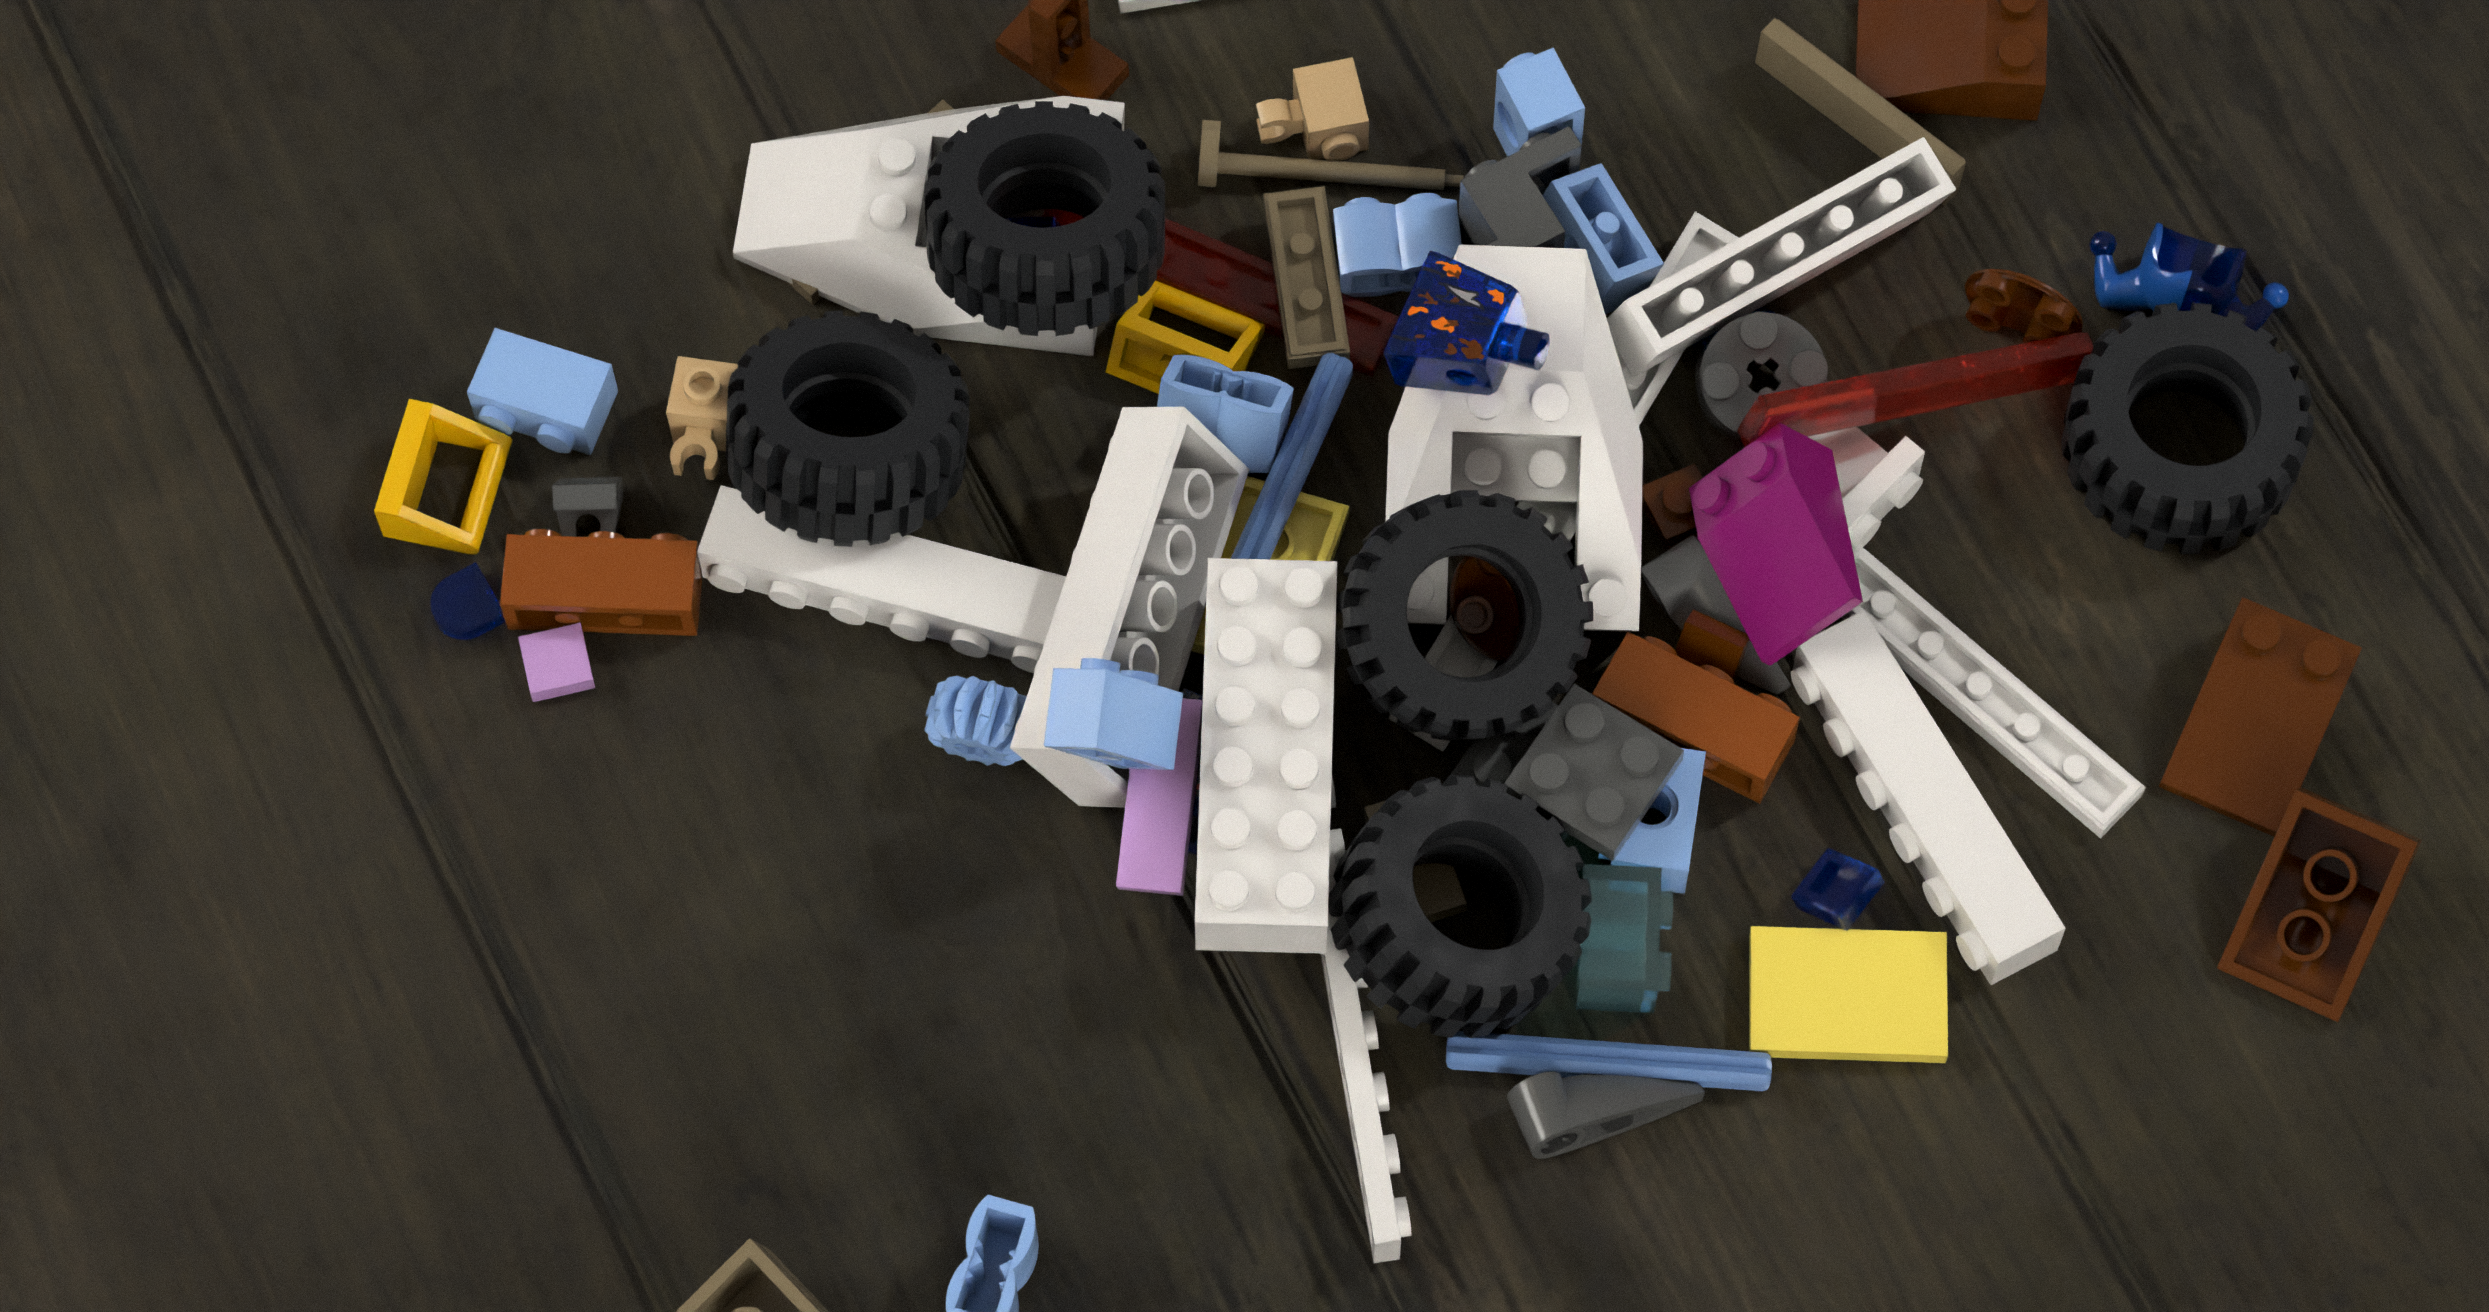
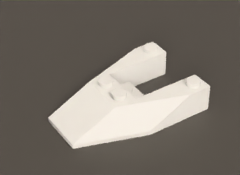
(851, 221)
(1537, 438)

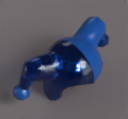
(2179, 272)

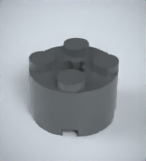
(1753, 342)

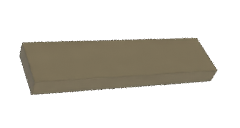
(1846, 98)

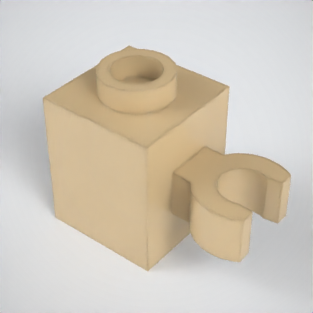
(1324, 109)
(698, 412)

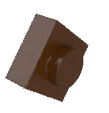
(1670, 506)

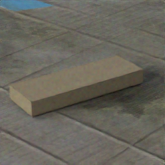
(1305, 276)

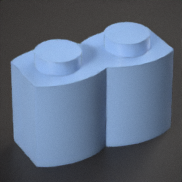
(1386, 244)
(1238, 407)
(1000, 1258)

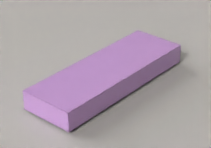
(1161, 815)

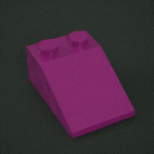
(1779, 539)

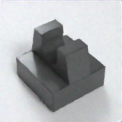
(587, 496)

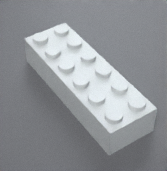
(1135, 576)
(1266, 756)

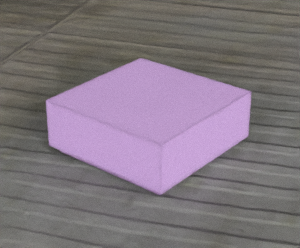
(556, 662)

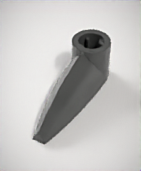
(1687, 581)
(1587, 1108)

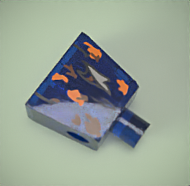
(1461, 331)

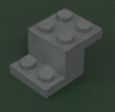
(1504, 198)
(1581, 766)

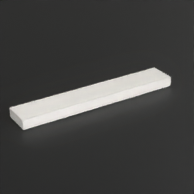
(1994, 701)

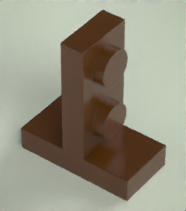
(1056, 49)

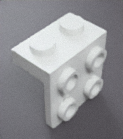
(1872, 478)

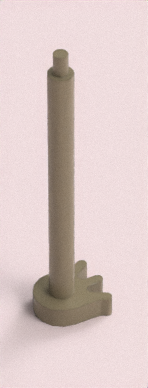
(1214, 162)

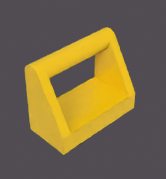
(1145, 348)
(409, 467)

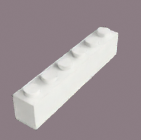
(1778, 256)
(900, 584)
(1926, 798)

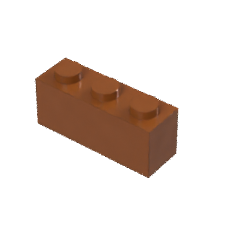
(601, 583)
(1701, 711)

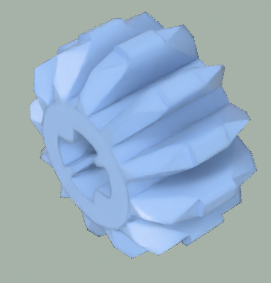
(974, 719)

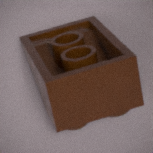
(1955, 55)
(2260, 716)
(2319, 903)

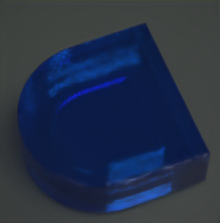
(465, 604)

